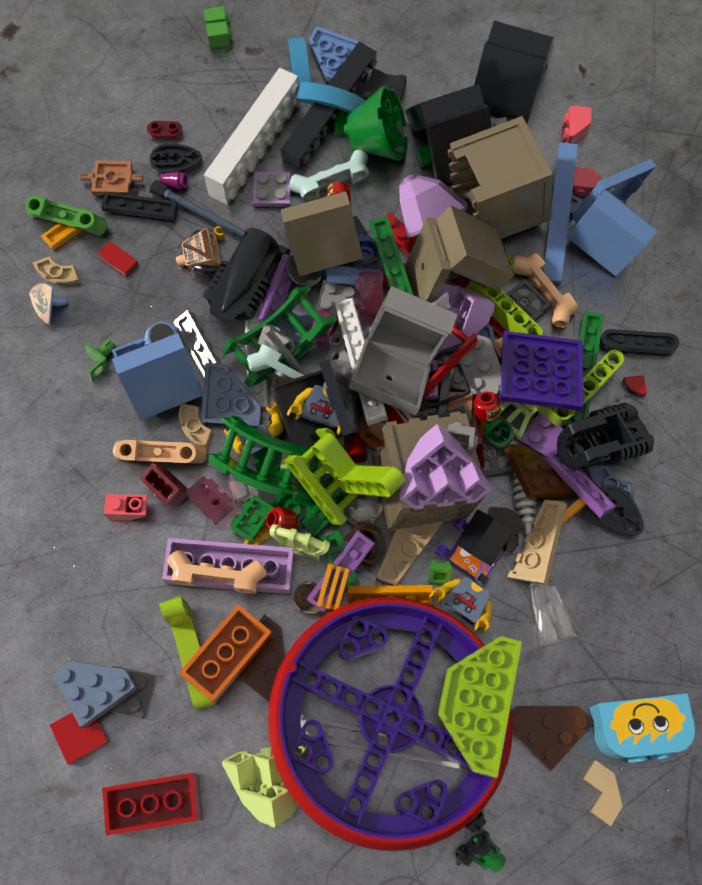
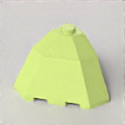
(261, 786)

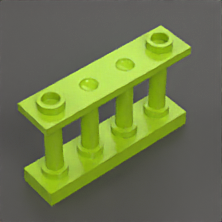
(310, 482)

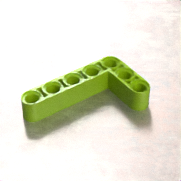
(506, 311)
(591, 380)
(356, 478)
(180, 618)

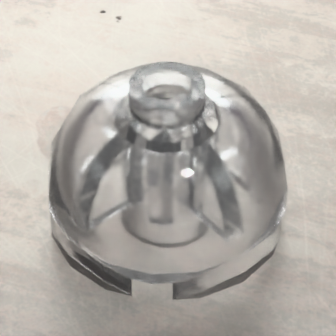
(364, 510)

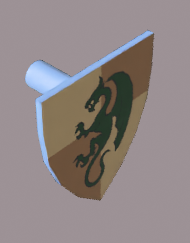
(43, 300)

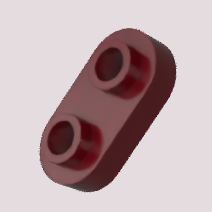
(164, 130)

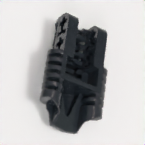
(243, 281)
(605, 434)

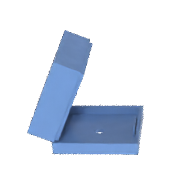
(607, 226)
(156, 375)

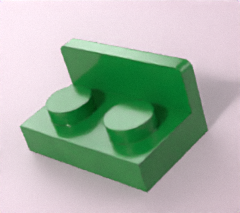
(251, 518)

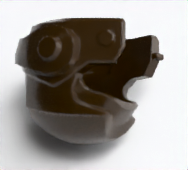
(374, 534)

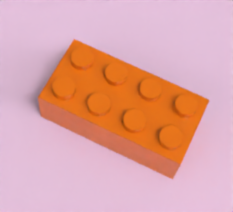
(225, 654)

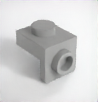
(464, 434)

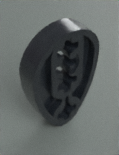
(171, 152)
(630, 512)

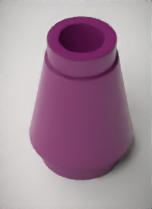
(174, 179)

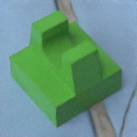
(439, 572)

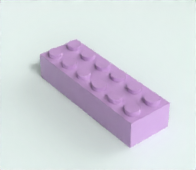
(275, 560)

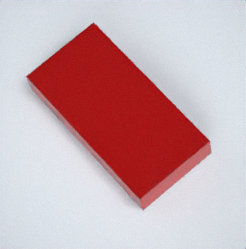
(117, 258)

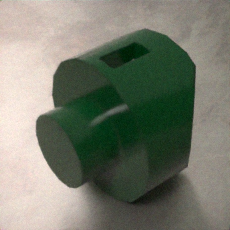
(499, 432)

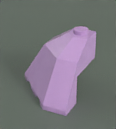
(423, 199)
(472, 310)
(441, 473)

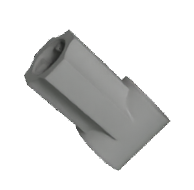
(288, 343)

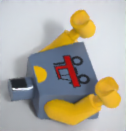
(315, 406)
(272, 428)
(467, 600)

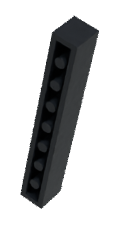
(319, 117)

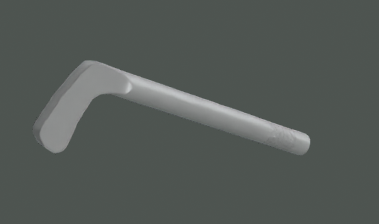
(284, 351)

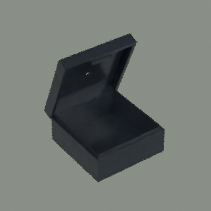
(514, 56)
(447, 121)
(341, 398)

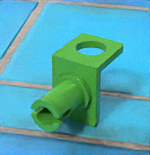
(99, 355)

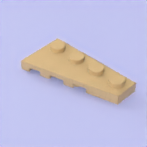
(403, 550)
(538, 554)

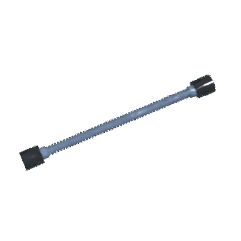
(162, 191)

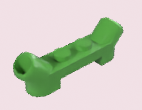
(66, 215)

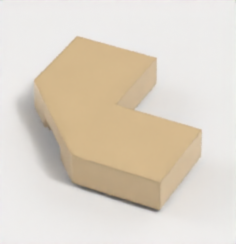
(609, 802)

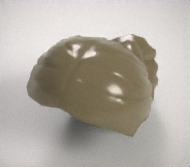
(300, 599)

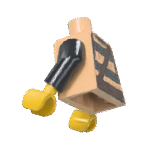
(202, 251)

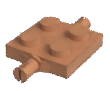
(111, 177)

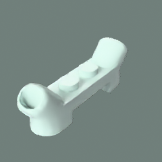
(310, 186)
(267, 358)

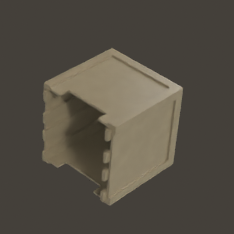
(503, 177)
(398, 446)

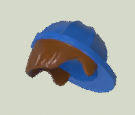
(369, 253)

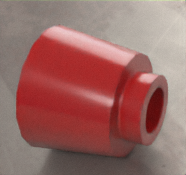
(357, 450)

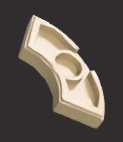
(56, 273)
(192, 426)

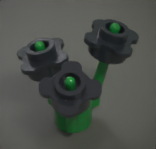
(482, 846)

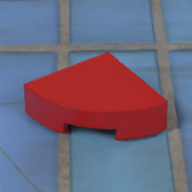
(636, 384)

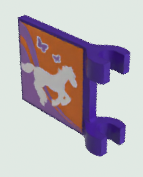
(462, 559)

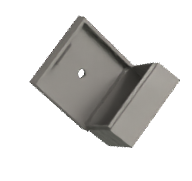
(401, 347)

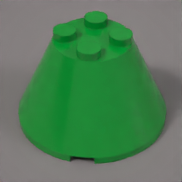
(379, 125)

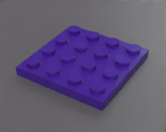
(542, 370)

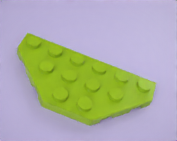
(479, 701)

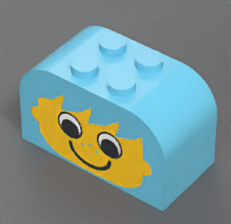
(643, 727)

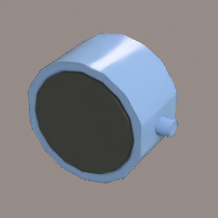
(158, 331)

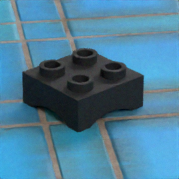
(380, 79)

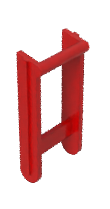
(469, 343)

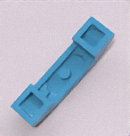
(299, 58)
(328, 96)

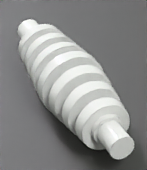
(525, 506)

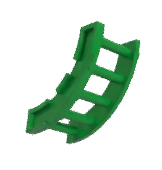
(321, 327)
(261, 479)

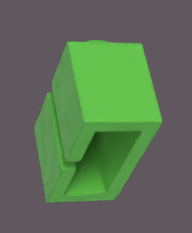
(217, 28)

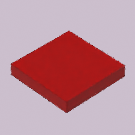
(76, 741)

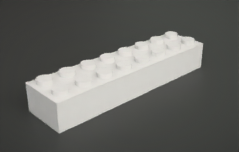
(252, 137)

